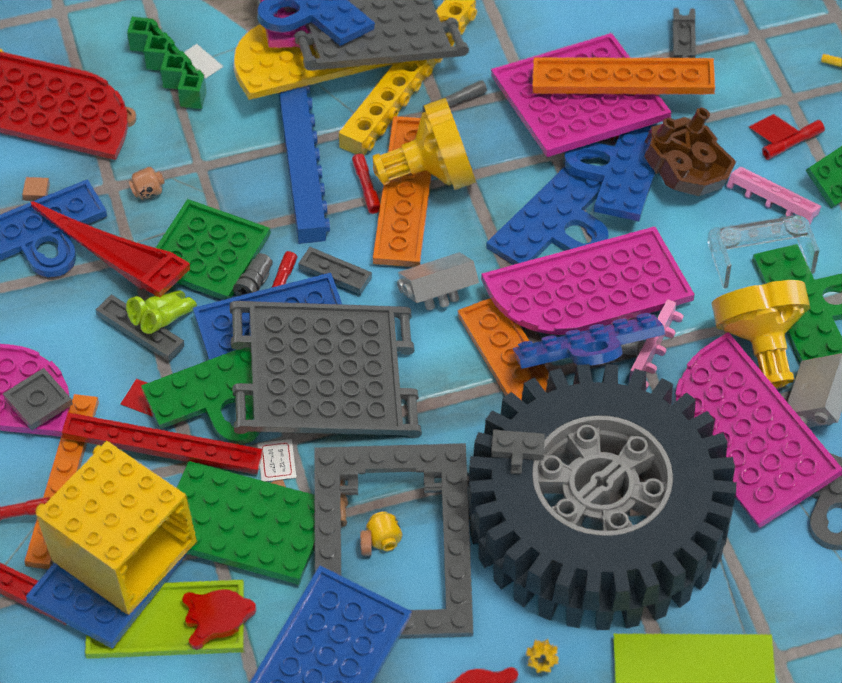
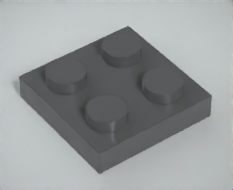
(37, 399)

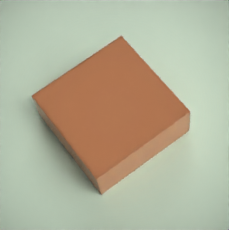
(35, 188)

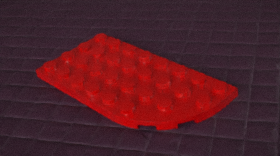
(61, 106)

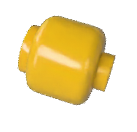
(384, 531)

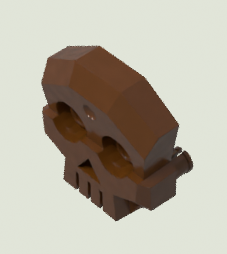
(688, 155)

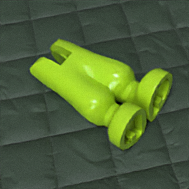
(157, 311)

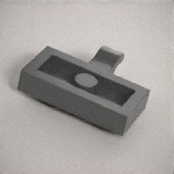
(518, 447)

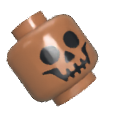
(146, 183)

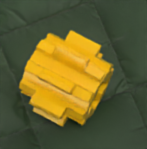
(538, 662)

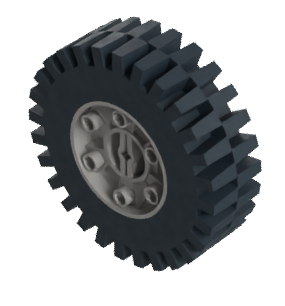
(593, 453)

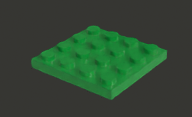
(214, 245)

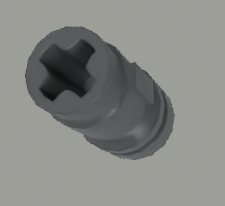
(254, 275)

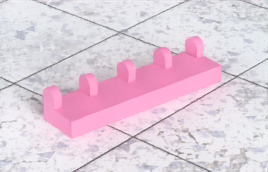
(773, 193)
(652, 345)

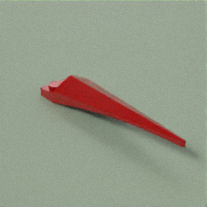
(140, 264)

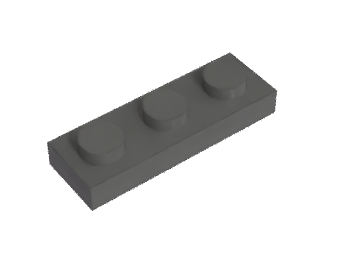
(343, 273)

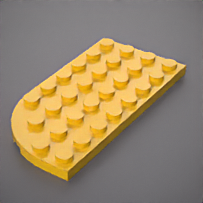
(272, 70)

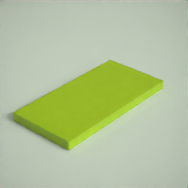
(162, 626)
(694, 658)

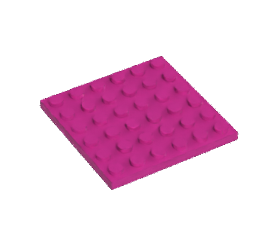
(576, 120)

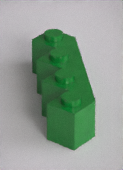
(163, 55)

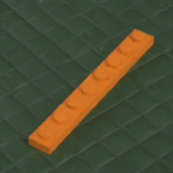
(66, 464)

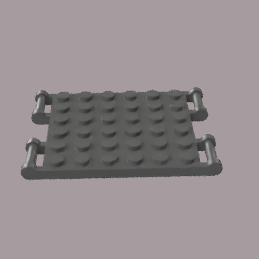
(401, 34)
(324, 369)

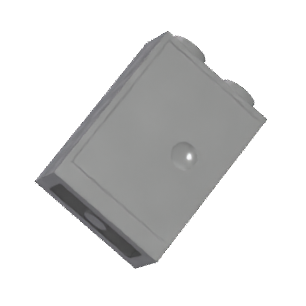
(438, 279)
(818, 391)

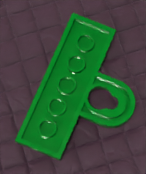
(816, 331)
(202, 390)

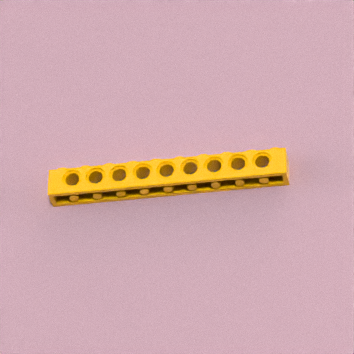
(397, 87)

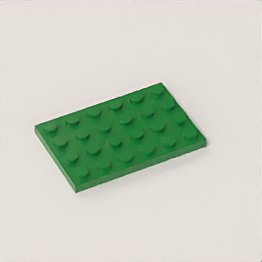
(249, 522)

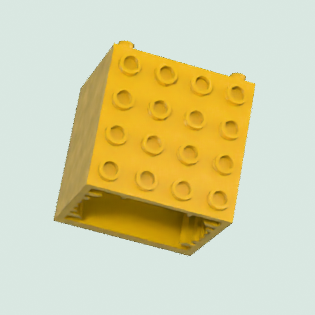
(117, 527)

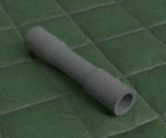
(465, 94)

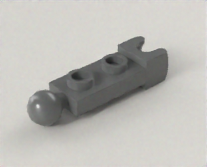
(684, 34)

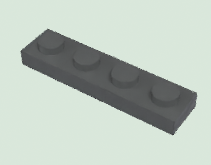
(161, 342)

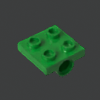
(828, 177)

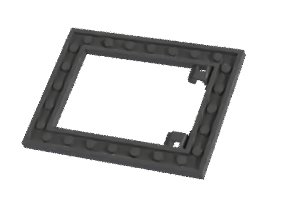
(436, 461)

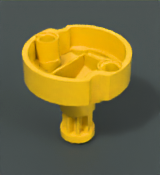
(434, 150)
(763, 317)

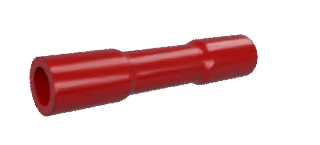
(805, 133)
(370, 195)
(285, 268)
(21, 509)

